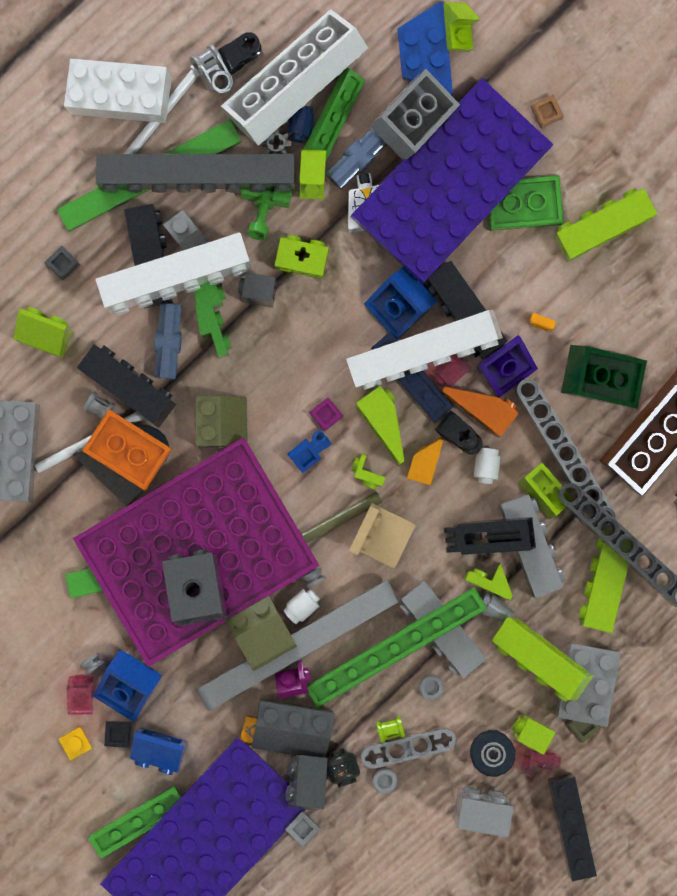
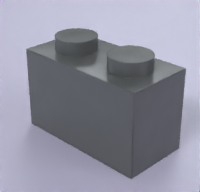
(258, 289)
(306, 782)

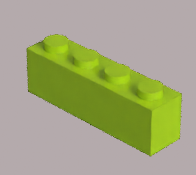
(606, 224)
(605, 587)
(542, 658)

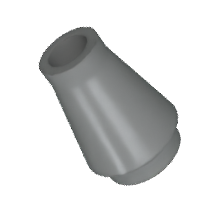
(495, 607)

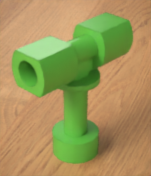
(264, 201)

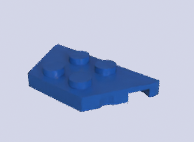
(425, 47)

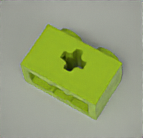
(288, 261)
(533, 733)

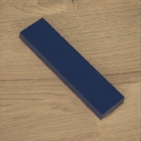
(421, 388)

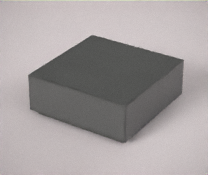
(62, 263)

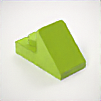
(458, 26)
(312, 174)
(497, 584)

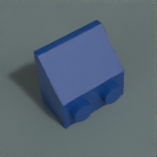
(400, 302)
(127, 685)
(157, 750)

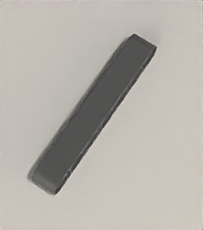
(613, 540)

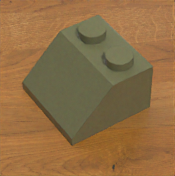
(220, 420)
(261, 633)

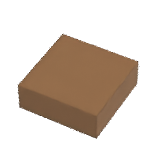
(547, 111)

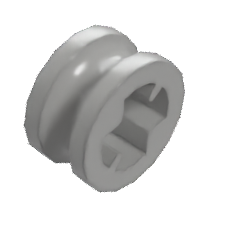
(313, 577)
(92, 664)

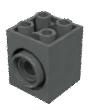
(189, 573)

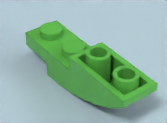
(207, 299)

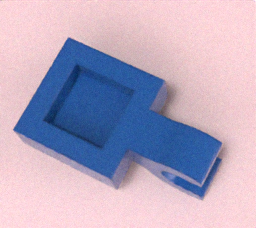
(307, 452)

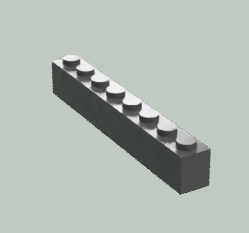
(195, 172)

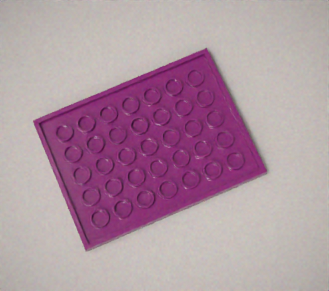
(212, 507)

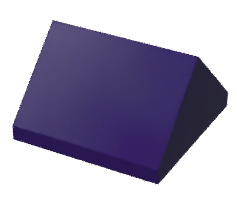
(507, 366)

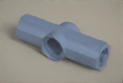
(356, 159)
(168, 341)

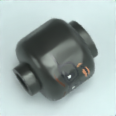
(342, 768)

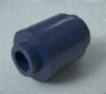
(301, 124)

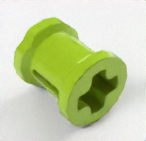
(390, 729)

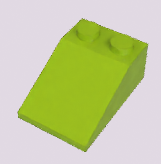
(381, 415)

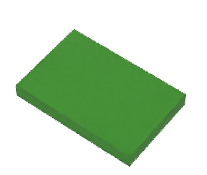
(529, 205)

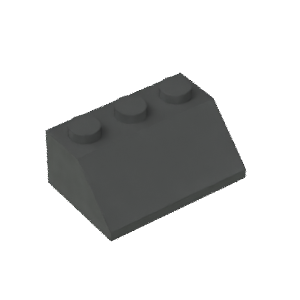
(292, 729)

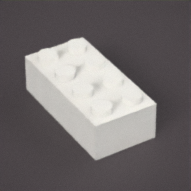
(118, 90)

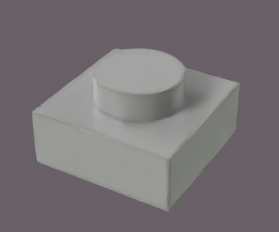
(302, 828)

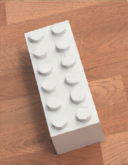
(294, 77)
(174, 274)
(427, 347)

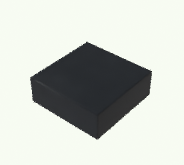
(117, 734)

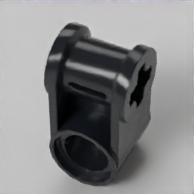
(237, 55)
(458, 432)

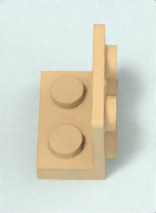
(382, 535)

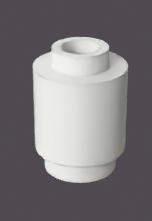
(487, 465)
(302, 605)

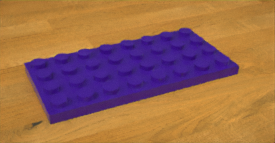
(452, 181)
(210, 832)

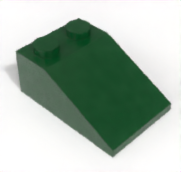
(603, 376)

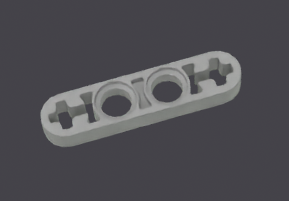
(407, 744)

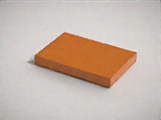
(127, 450)

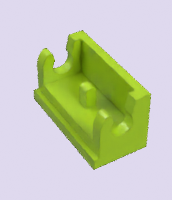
(544, 487)

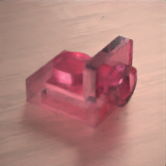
(451, 371)
(80, 695)
(544, 761)

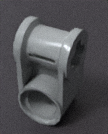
(209, 66)

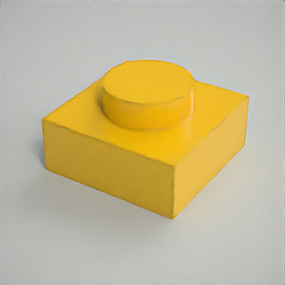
(75, 743)

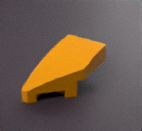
(425, 462)

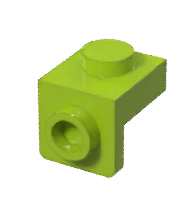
(369, 479)

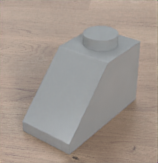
(184, 231)

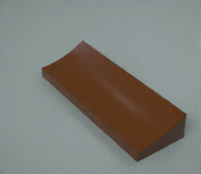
(647, 442)

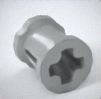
(97, 405)

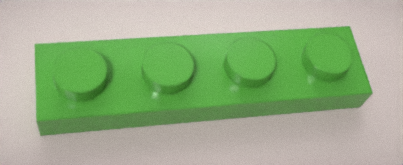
(335, 111)
(133, 822)

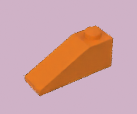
(487, 410)

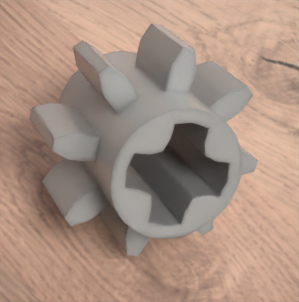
(271, 140)

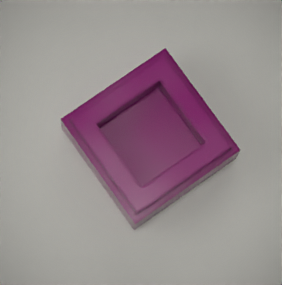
(326, 414)

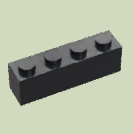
(145, 238)
(458, 300)
(126, 385)
(572, 827)

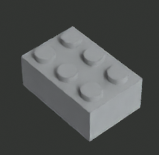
(414, 115)
(596, 699)
(483, 811)

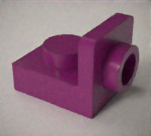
(293, 681)

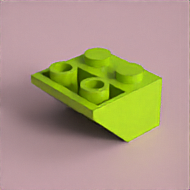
(42, 333)

